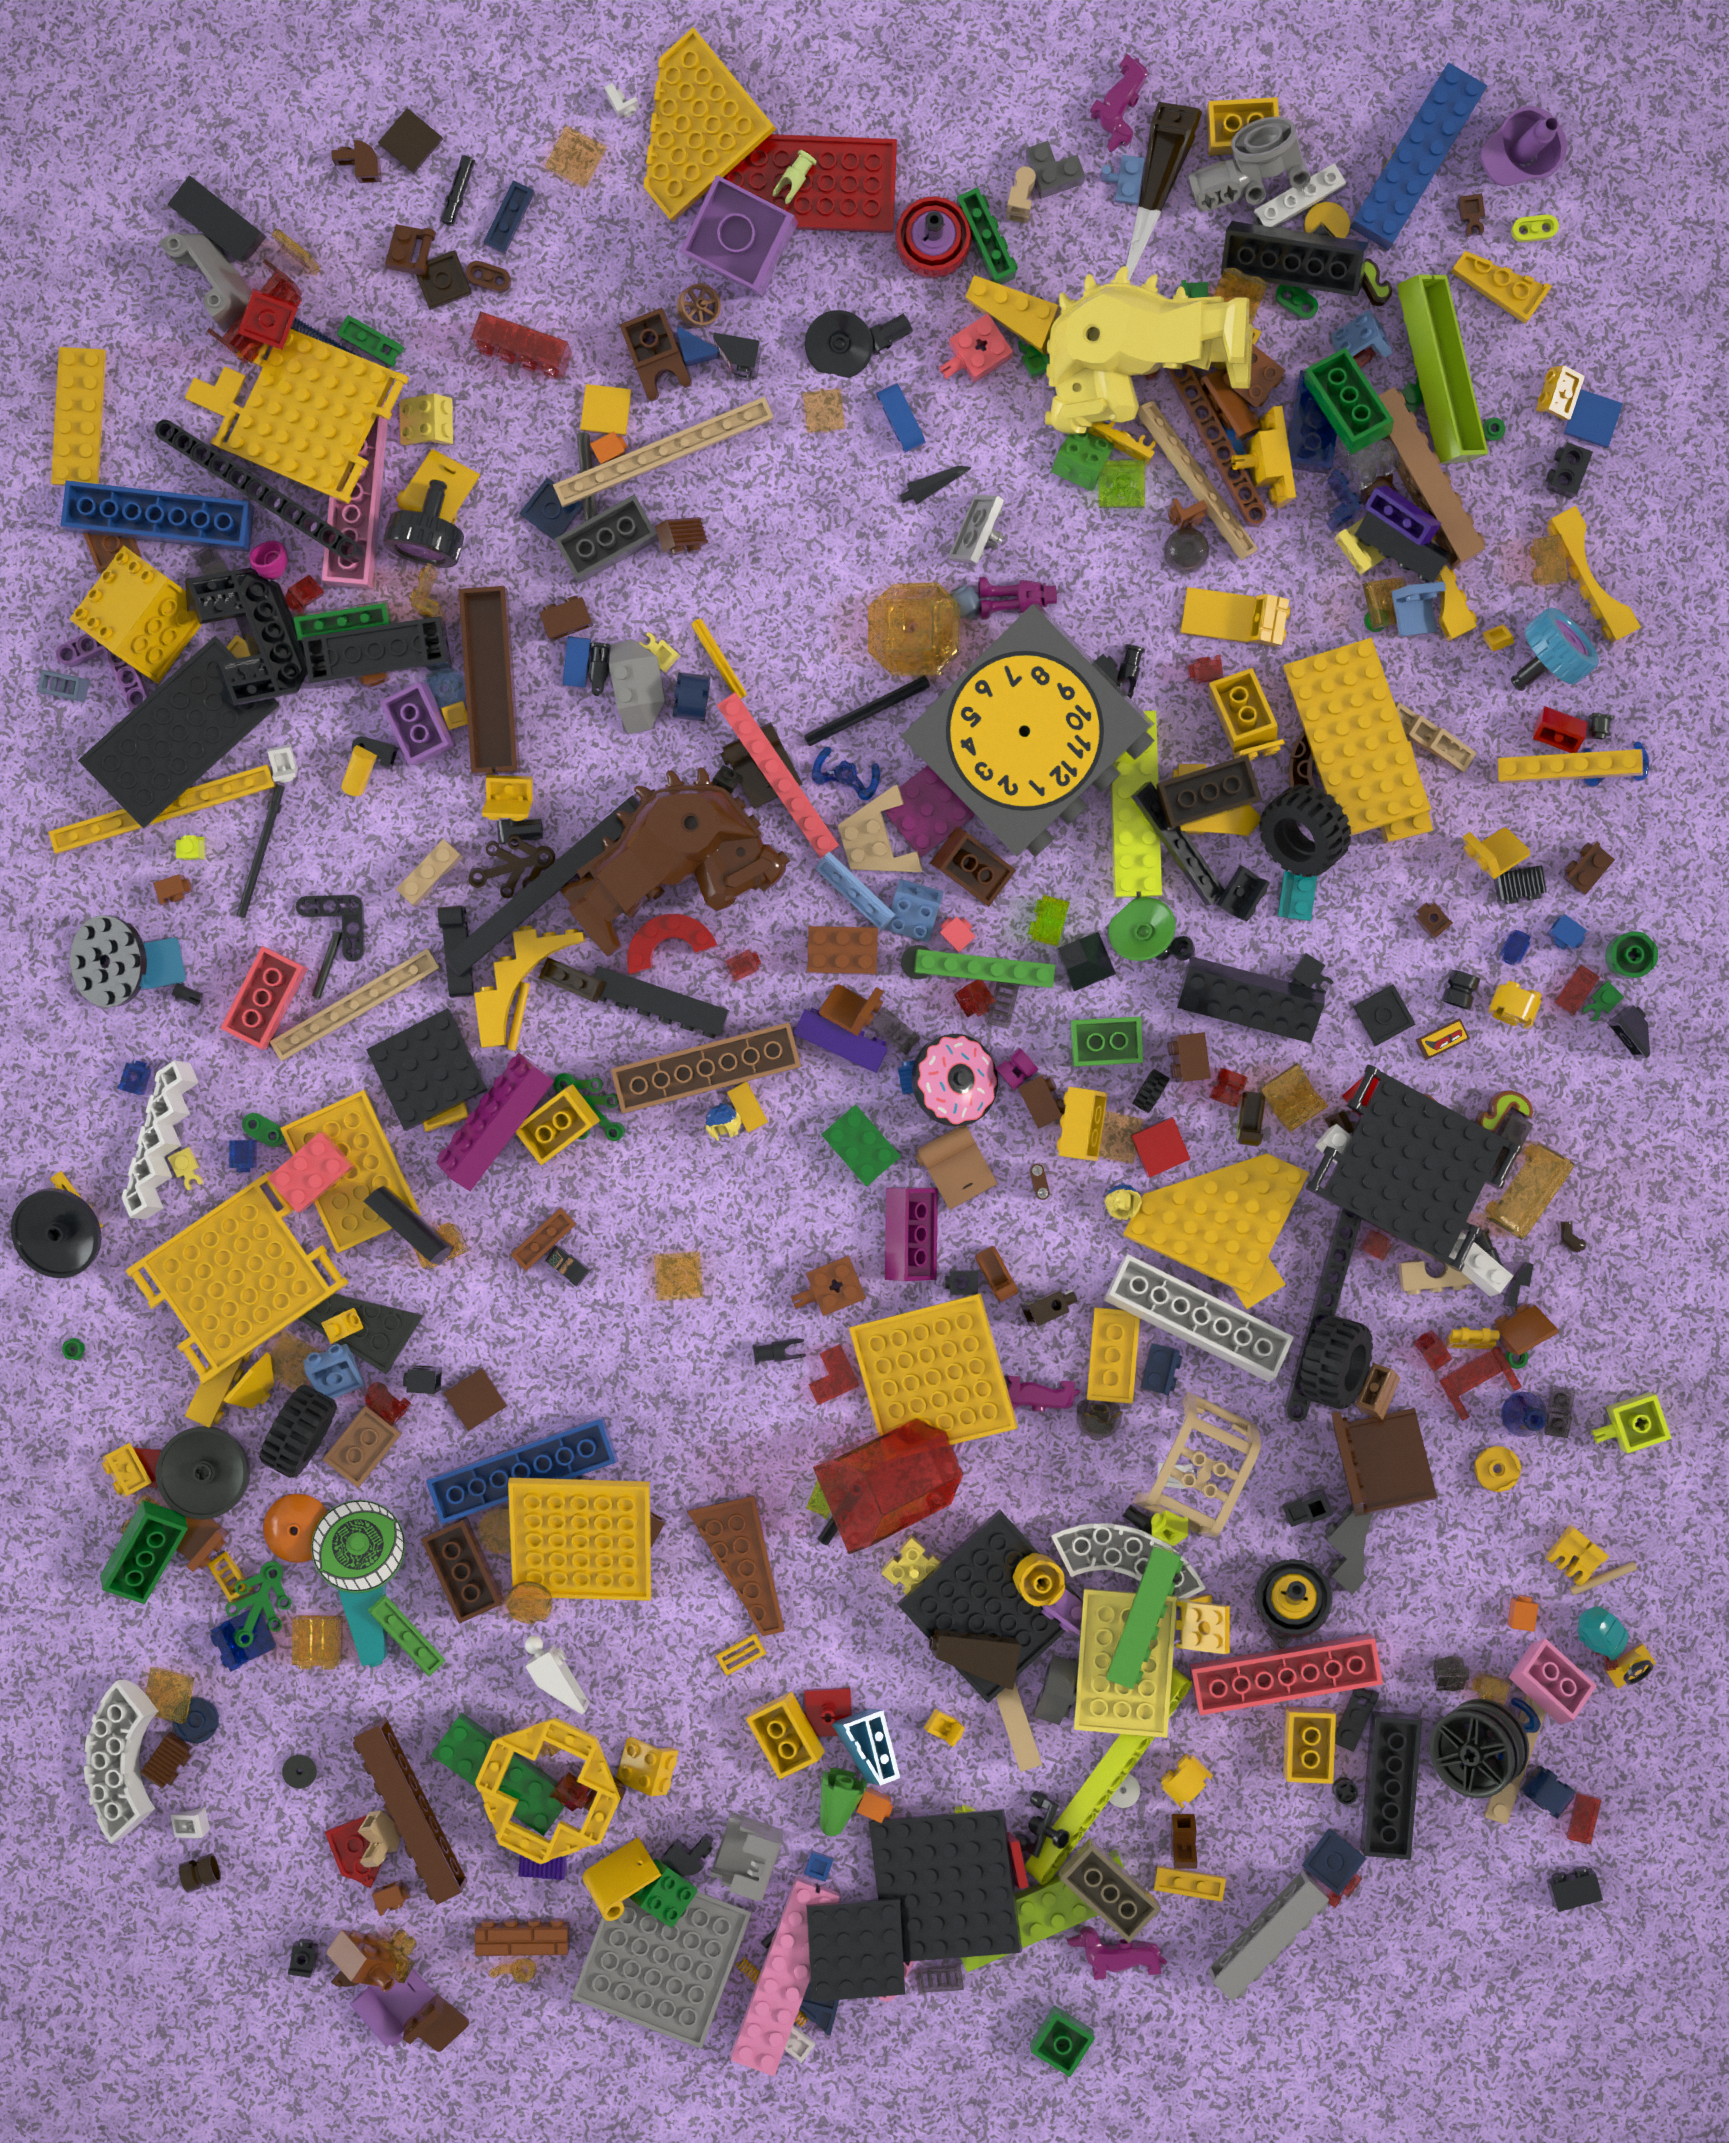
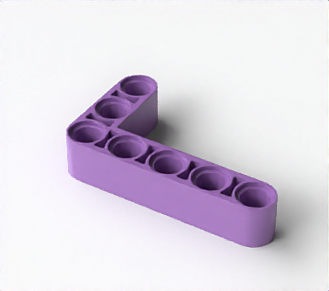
(120, 670)

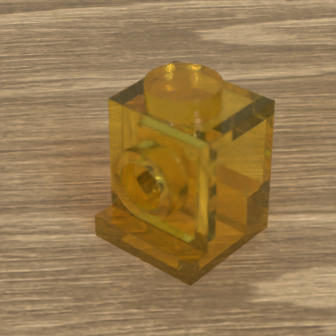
(1491, 1687)

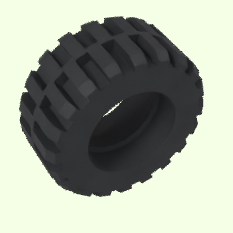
(1320, 816)
(1336, 1362)
(298, 1431)

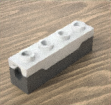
(1298, 201)

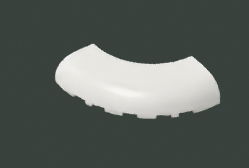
(1120, 1550)
(114, 1759)

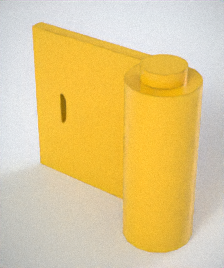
(438, 467)
(619, 1877)

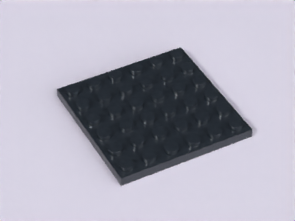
(978, 1595)
(949, 1883)

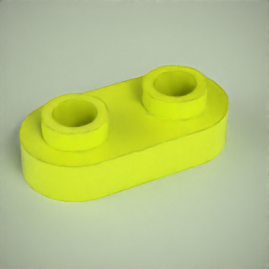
(1534, 230)

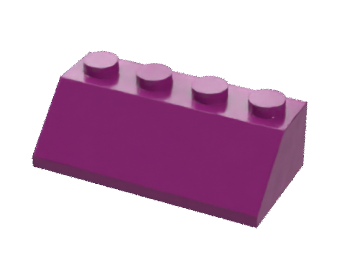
(911, 1234)

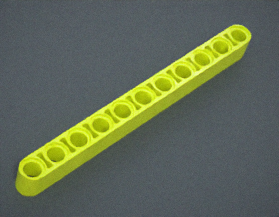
(1098, 1790)

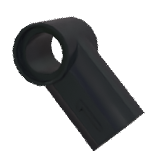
(890, 332)
(526, 829)

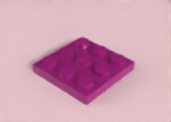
(928, 811)

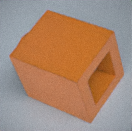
(609, 447)
(1522, 1613)
(874, 1805)

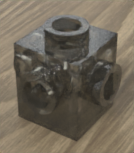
(1450, 1673)

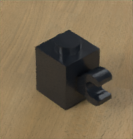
(1308, 972)

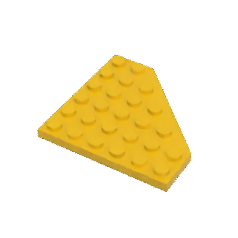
(698, 125)
(1221, 1219)

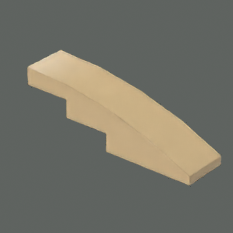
(1435, 739)
(1018, 1729)

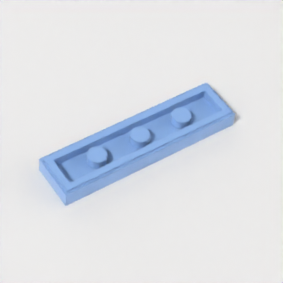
(855, 891)

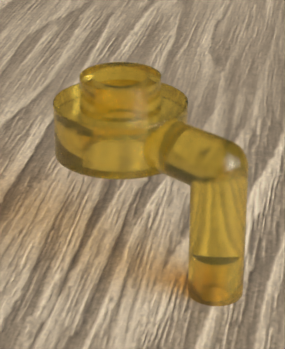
(516, 1970)

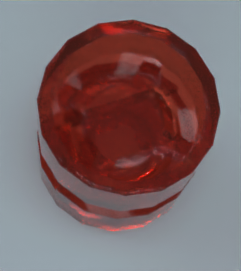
(1230, 1079)

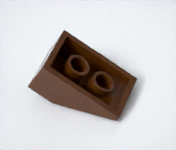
(973, 866)

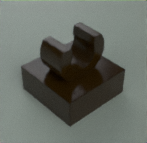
(1341, 1119)

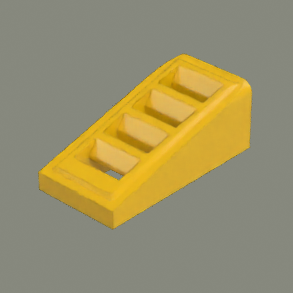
(236, 1572)

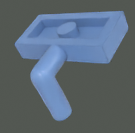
(1128, 179)

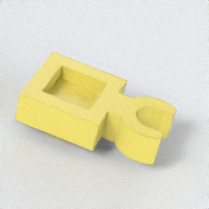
(665, 654)
(184, 1165)

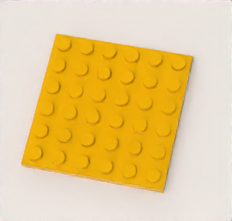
(936, 1369)
(582, 1537)

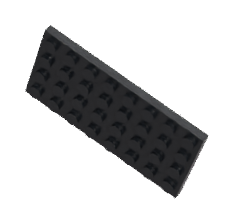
(173, 737)

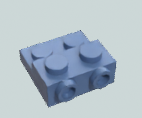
(333, 1371)

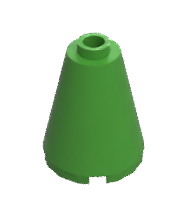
(839, 1799)

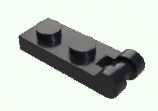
(1355, 1718)

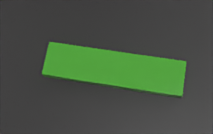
(406, 1635)

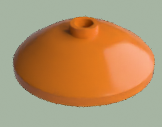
(290, 1511)

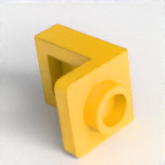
(342, 1325)
(944, 1727)

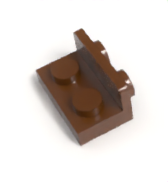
(1588, 868)

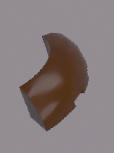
(1301, 763)

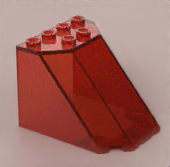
(888, 1481)

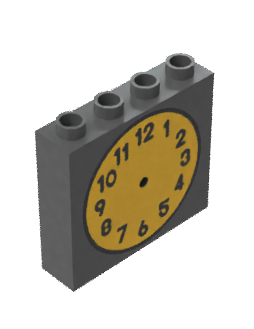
(1029, 732)

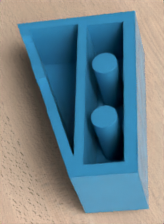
(869, 1745)

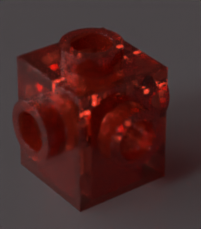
(974, 998)

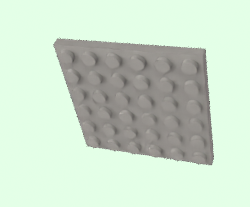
(664, 1973)

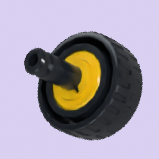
(1293, 1598)

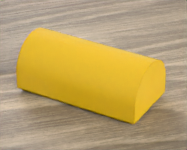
(358, 771)

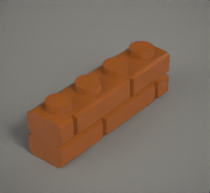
(522, 1938)

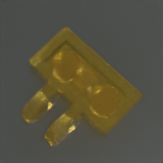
(403, 1962)

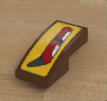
(1442, 1039)

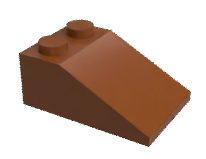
(1524, 1328)

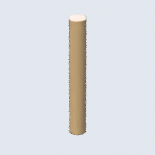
(1603, 1578)

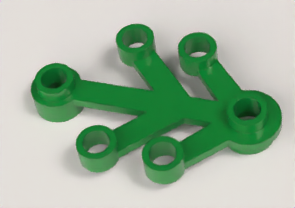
(593, 1100)
(259, 1600)

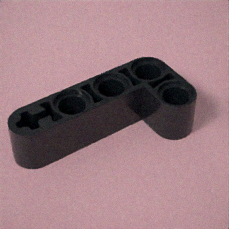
(455, 931)

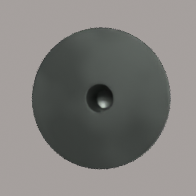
(908, 961)
(294, 1777)

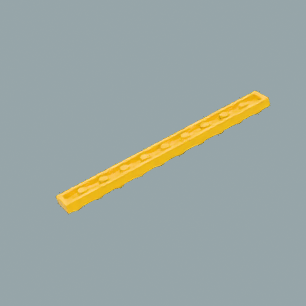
(190, 801)

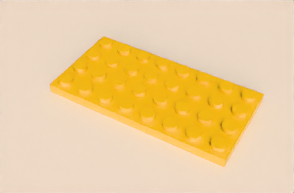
(1357, 736)

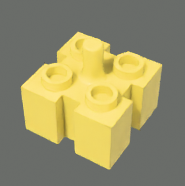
(911, 1565)

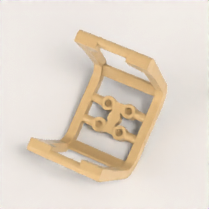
(1198, 1521)

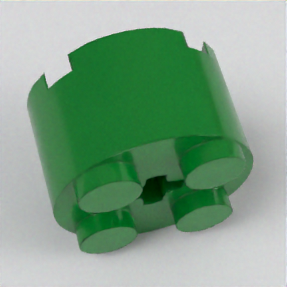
(1637, 943)

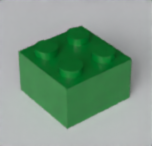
(1062, 2041)

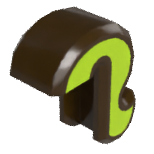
(1376, 292)
(1250, 1119)

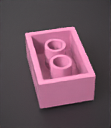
(1552, 1681)

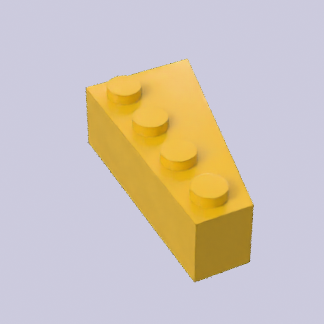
(1016, 311)

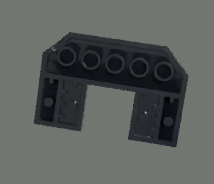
(266, 624)

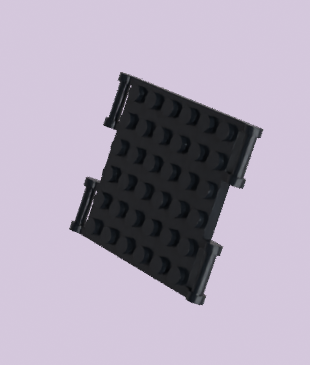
(1413, 1168)

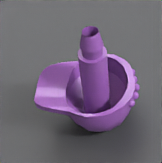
(1519, 139)

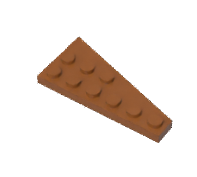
(739, 1547)

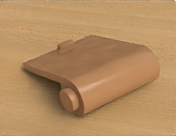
(955, 1163)

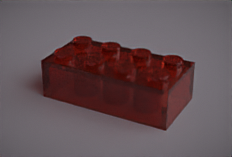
(521, 345)

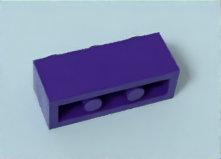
(1402, 515)

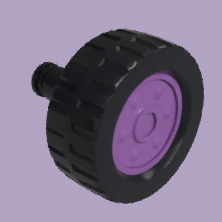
(423, 535)

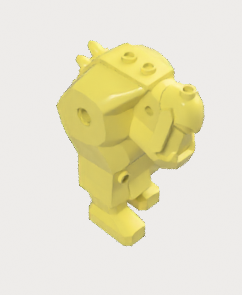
(1131, 332)

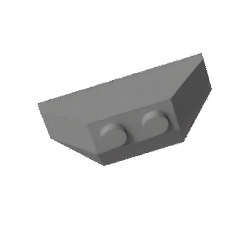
(636, 685)

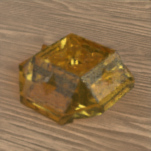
(936, 631)

